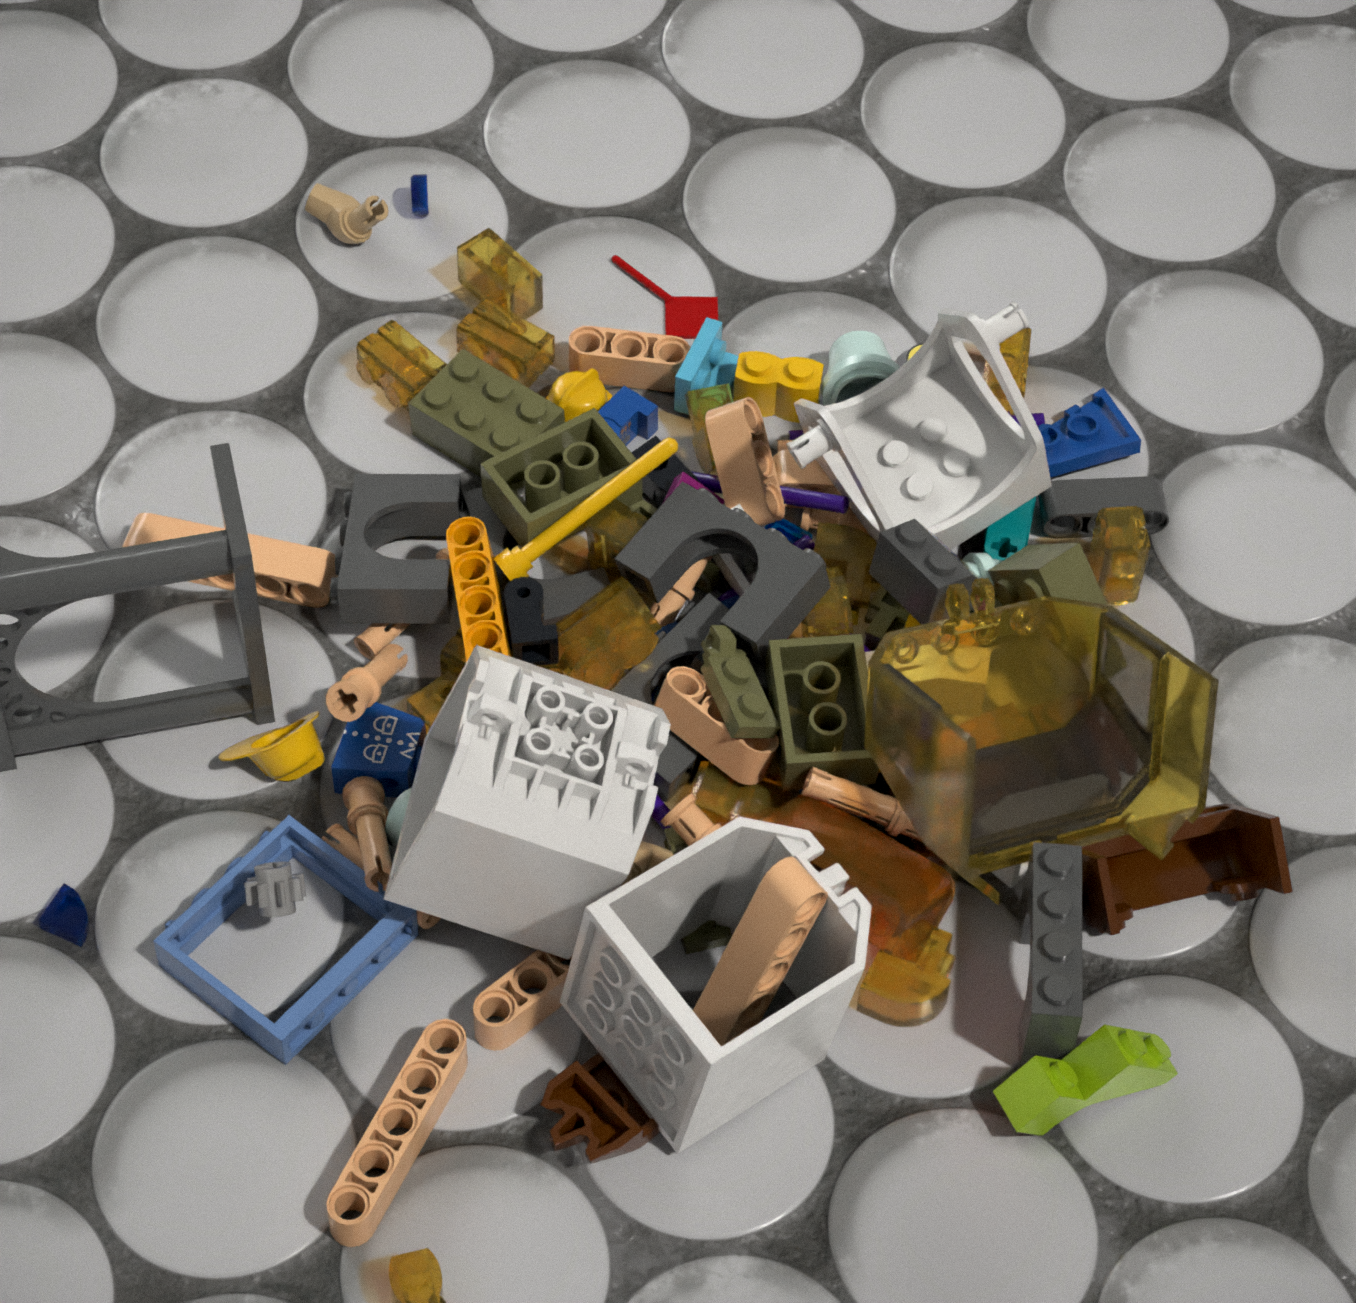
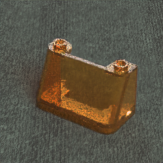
(901, 885)

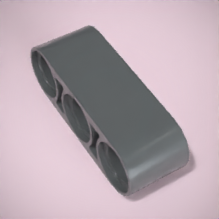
(1072, 505)

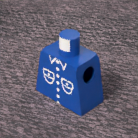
(381, 746)

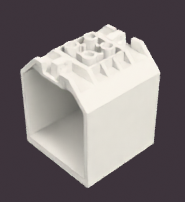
(526, 802)
(648, 1027)

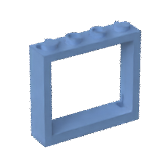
(335, 989)

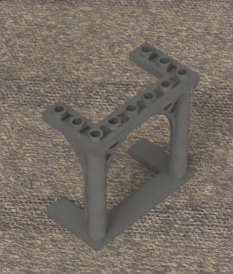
(39, 585)

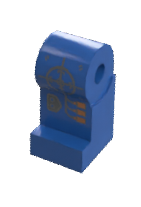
(630, 415)

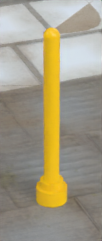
(518, 561)

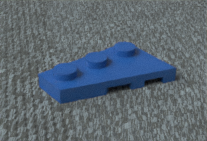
(1088, 436)

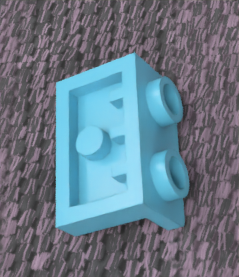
(704, 364)

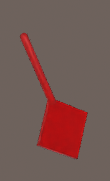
(682, 313)

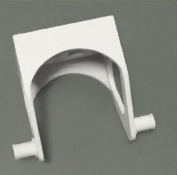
(933, 437)

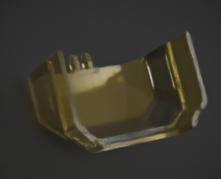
(1037, 729)

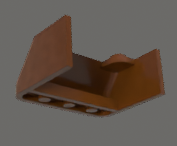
(1221, 852)

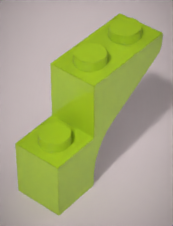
(1099, 1069)

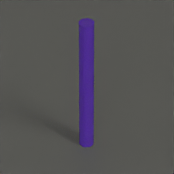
(790, 495)

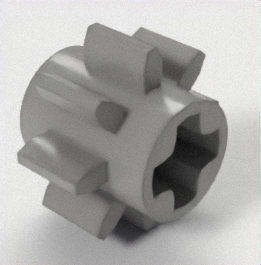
(275, 889)

